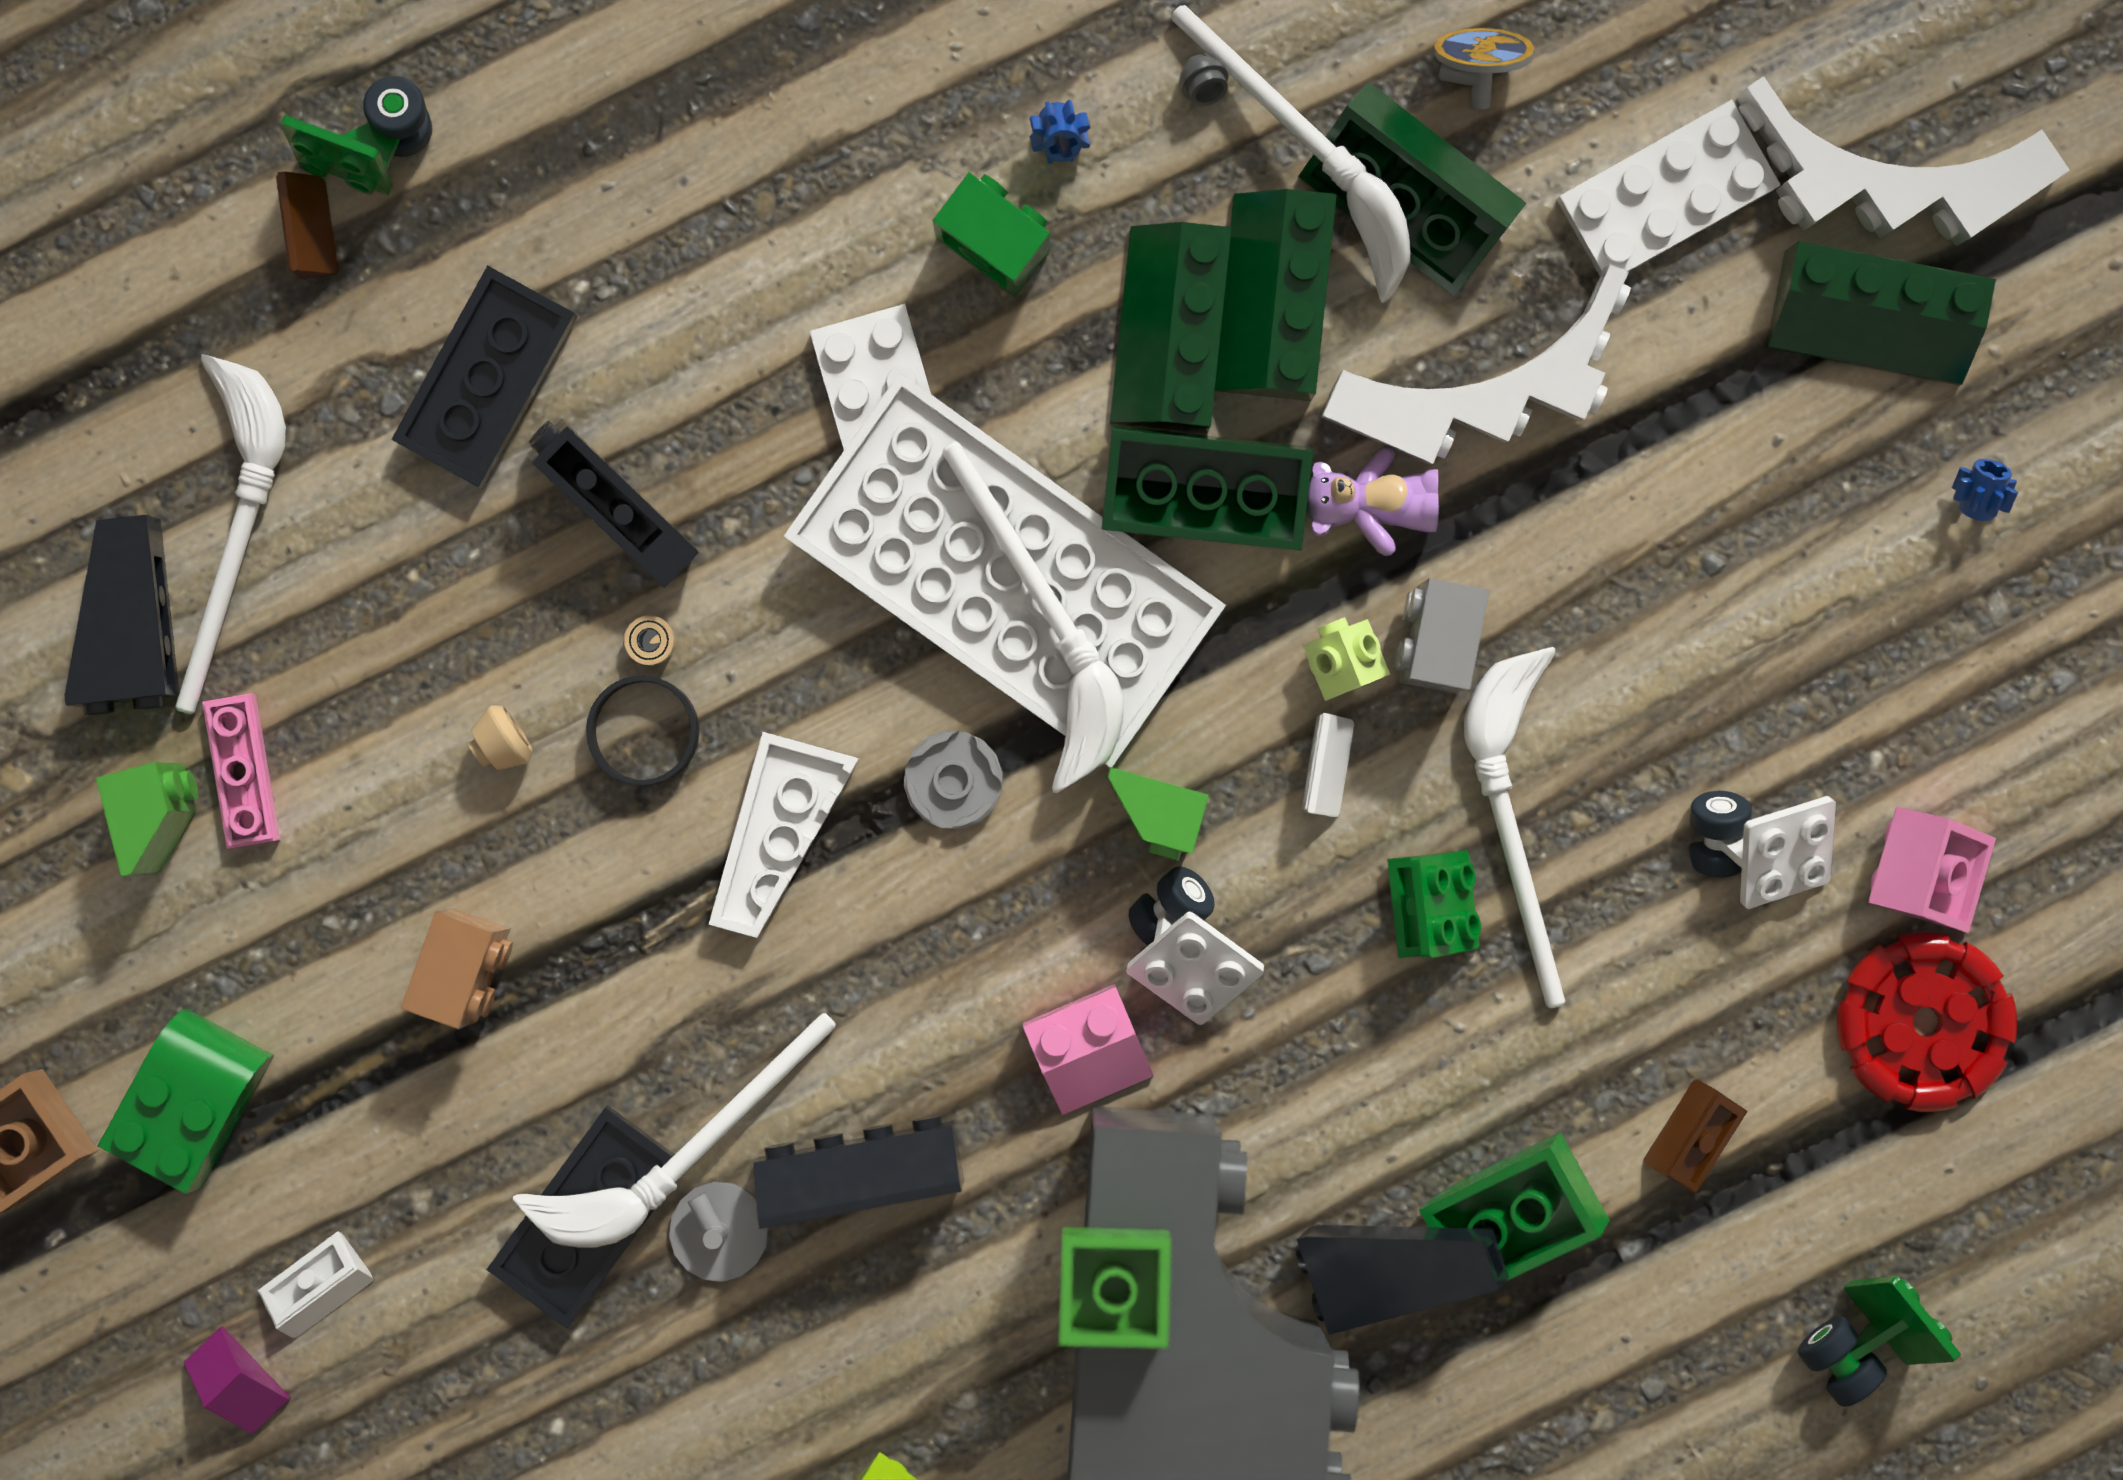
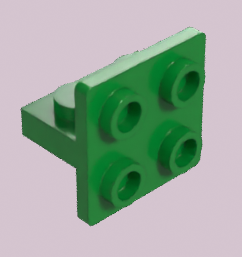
(1434, 904)

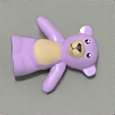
(1373, 500)

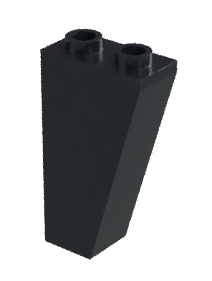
(610, 501)
(124, 621)
(1395, 1271)

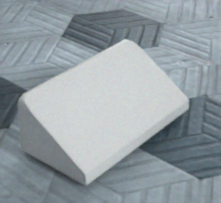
(1328, 765)
(315, 1286)

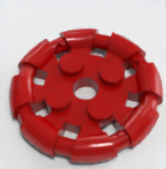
(1955, 1029)

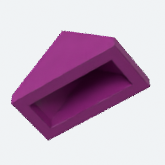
(234, 1382)

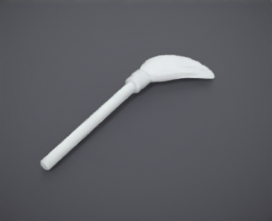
(1368, 197)
(260, 439)
(1094, 692)
(1488, 733)
(617, 1212)

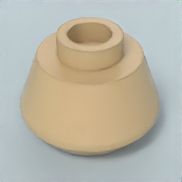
(499, 740)

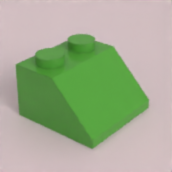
(1160, 811)
(147, 813)

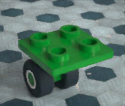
(395, 127)
(1894, 1318)

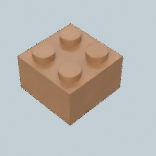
(457, 968)
(36, 1138)

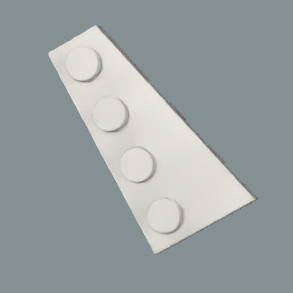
(778, 821)

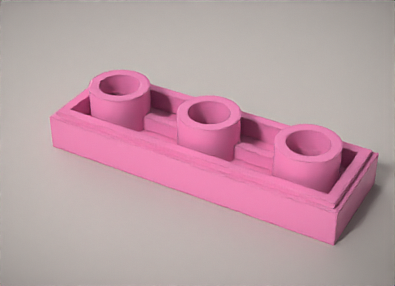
(245, 803)

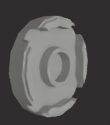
(953, 779)

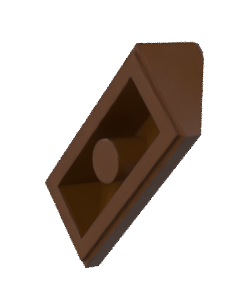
(306, 225)
(1695, 1136)

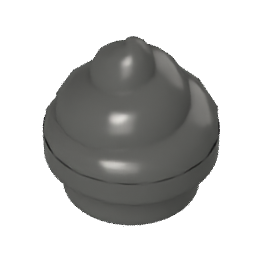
(1203, 80)

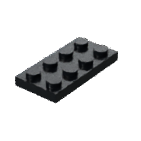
(484, 377)
(565, 1277)

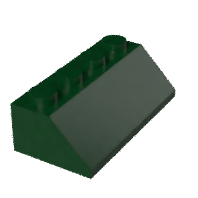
(1448, 200)
(1275, 293)
(1879, 312)
(1171, 326)
(1207, 488)

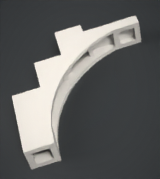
(1887, 195)
(1558, 378)

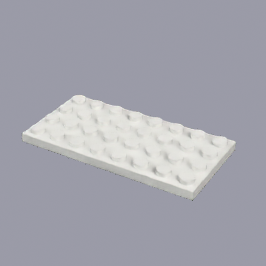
(918, 547)

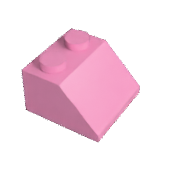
(1931, 869)
(1087, 1049)

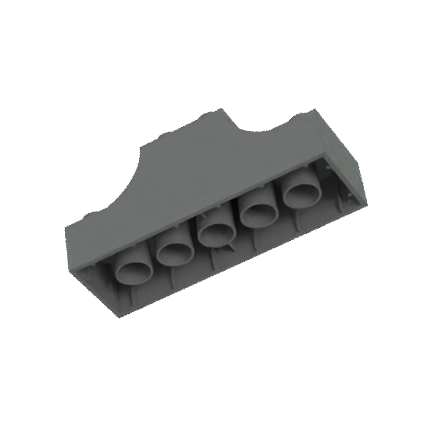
(1240, 1381)

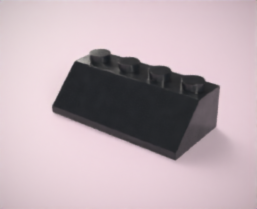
(857, 1172)

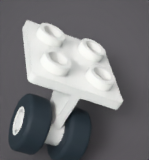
(1772, 852)
(1185, 956)

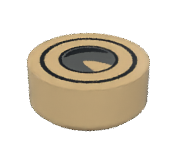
(649, 640)

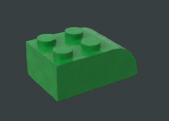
(185, 1101)
(1530, 1200)

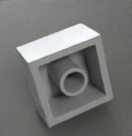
(1441, 635)

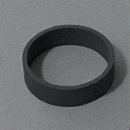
(592, 722)

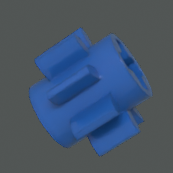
(1059, 131)
(1984, 489)

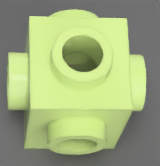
(1345, 657)

